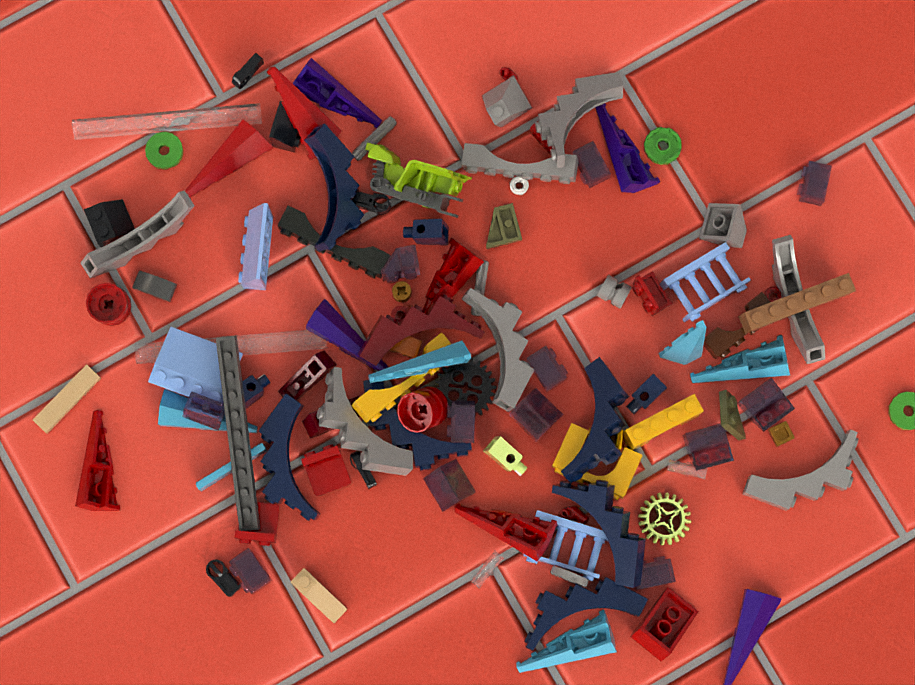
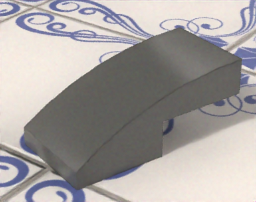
(154, 286)

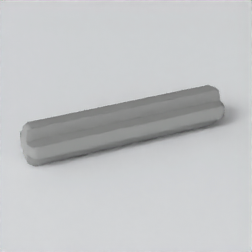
(375, 137)
(480, 282)

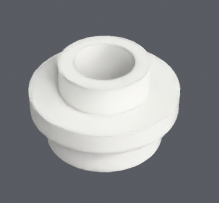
(524, 182)

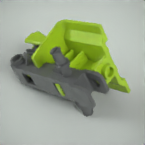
(416, 182)

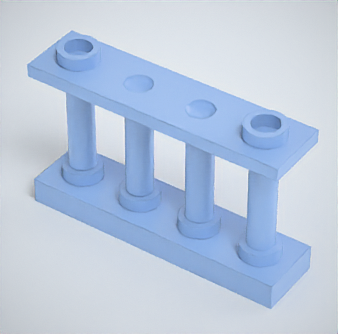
(704, 264)
(580, 531)

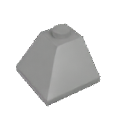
(506, 102)
(724, 224)

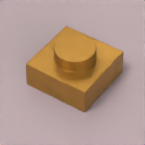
(781, 433)

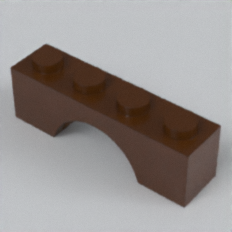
(720, 341)

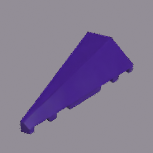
(332, 95)
(629, 168)
(333, 328)
(753, 618)

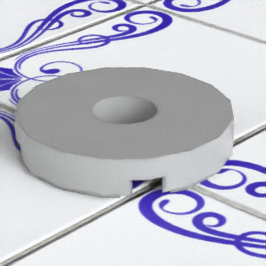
(569, 576)

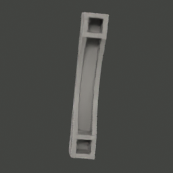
(480, 159)

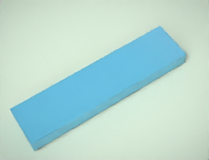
(227, 469)

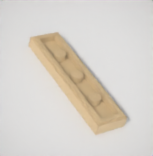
(66, 399)

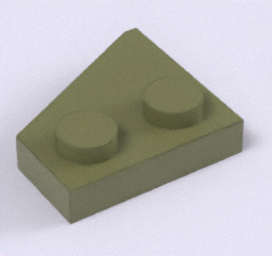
(503, 227)
(730, 415)

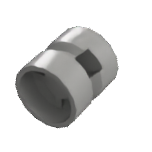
(614, 291)

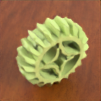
(659, 510)

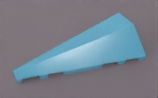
(687, 346)
(449, 355)
(762, 362)
(171, 414)
(587, 641)

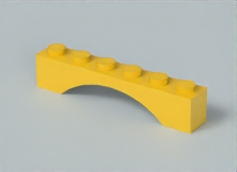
(375, 401)

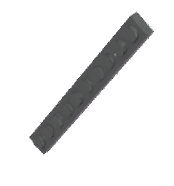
(238, 433)

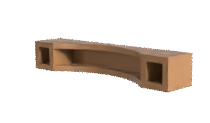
(797, 303)

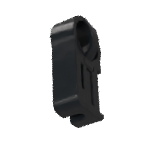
(242, 76)
(368, 202)
(366, 474)
(224, 580)

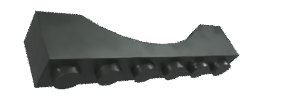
(368, 259)

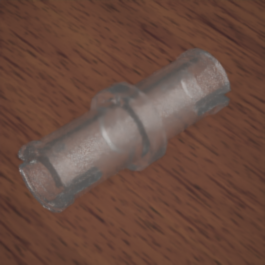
(686, 469)
(487, 569)

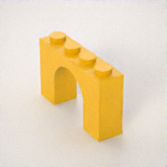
(661, 422)
(620, 476)

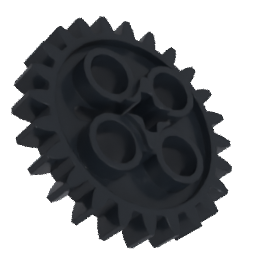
(469, 372)

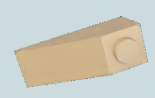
(318, 595)

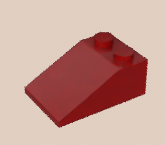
(664, 624)

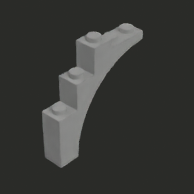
(586, 95)
(139, 240)
(788, 282)
(510, 344)
(354, 435)
(832, 473)

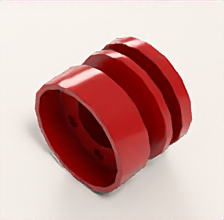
(98, 308)
(422, 409)

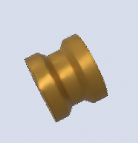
(404, 294)

